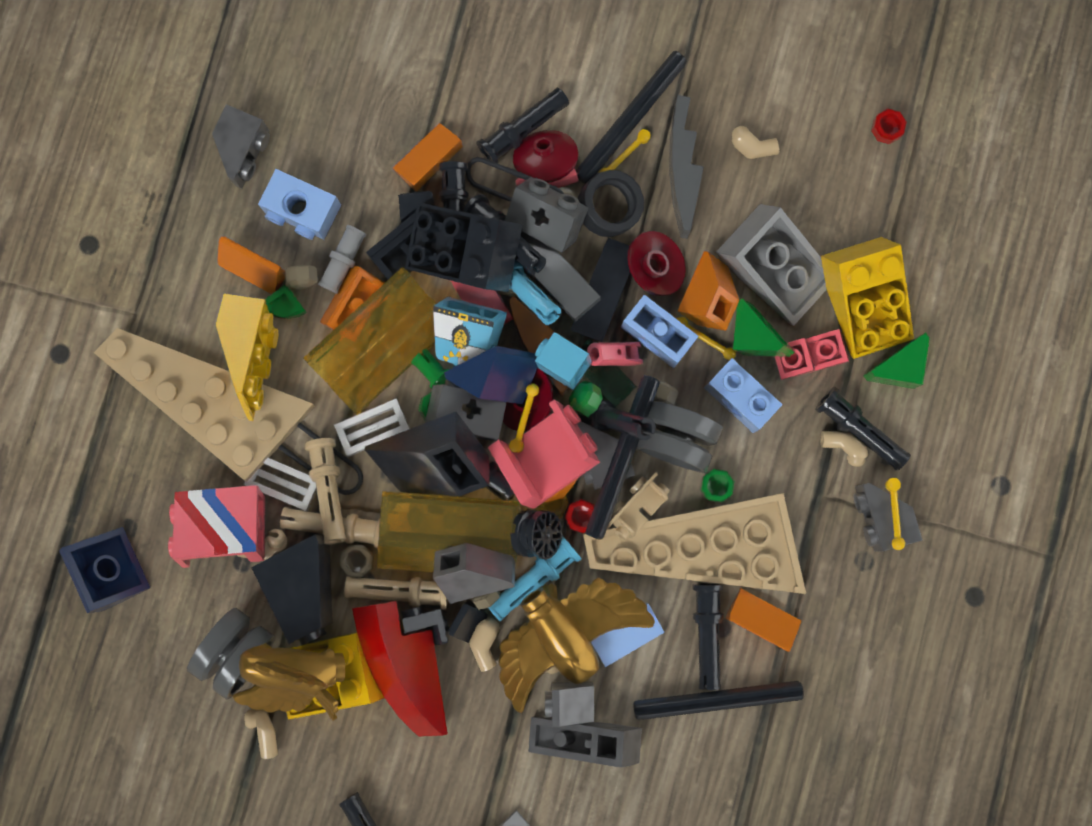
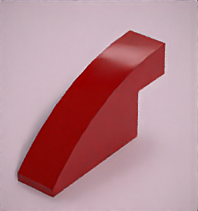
(402, 667)

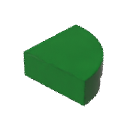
(284, 304)

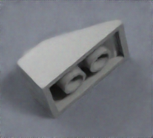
(775, 262)

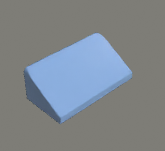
(621, 642)

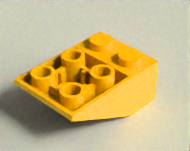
(869, 295)
(246, 339)
(358, 686)

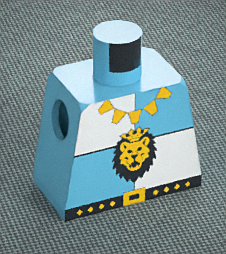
(465, 329)

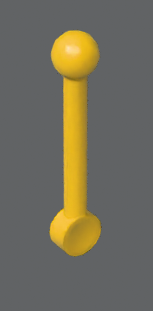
(642, 138)
(728, 353)
(516, 445)
(892, 485)

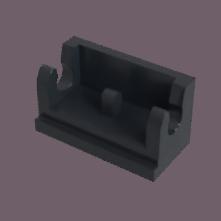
(392, 251)

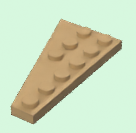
(205, 401)
(725, 545)

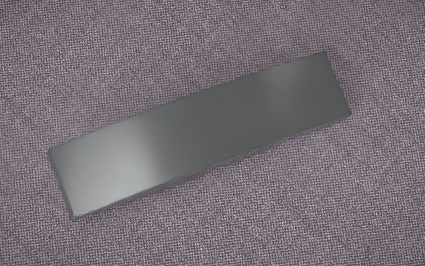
(684, 176)
(562, 281)

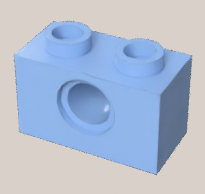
(287, 190)
(659, 331)
(743, 396)

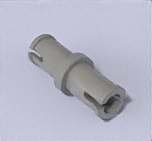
(342, 259)

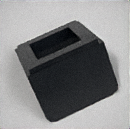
(409, 201)
(466, 622)

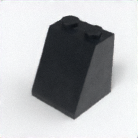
(299, 589)

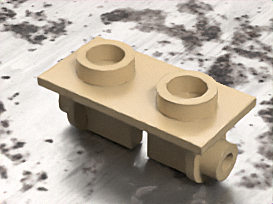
(646, 496)

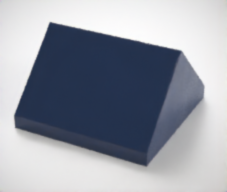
(496, 374)
(104, 570)

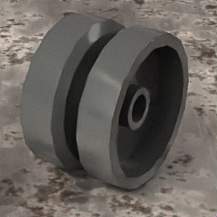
(680, 433)
(222, 649)

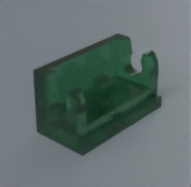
(612, 381)

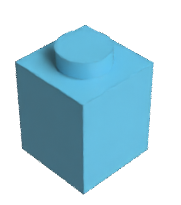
(562, 360)

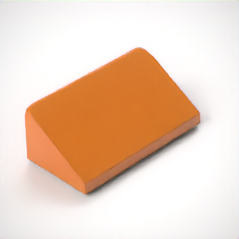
(426, 156)
(249, 265)
(354, 291)
(764, 620)

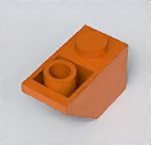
(710, 295)

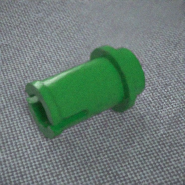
(430, 368)

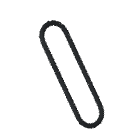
(500, 167)
(336, 452)

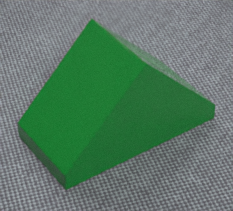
(756, 335)
(904, 367)

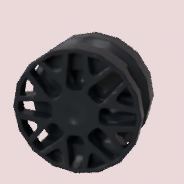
(535, 534)

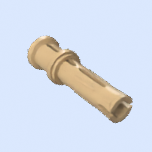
(323, 472)
(354, 527)
(418, 592)

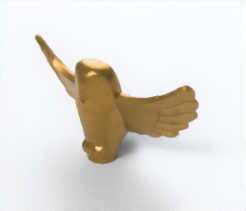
(563, 633)
(289, 678)

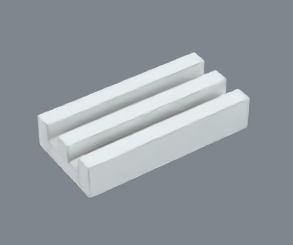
(345, 439)
(309, 493)

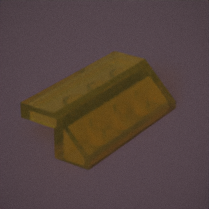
(376, 342)
(423, 523)

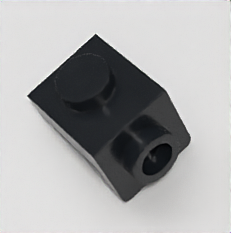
(433, 620)

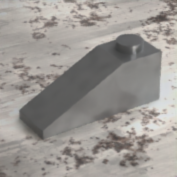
(587, 742)

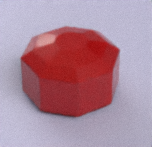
(888, 126)
(579, 515)

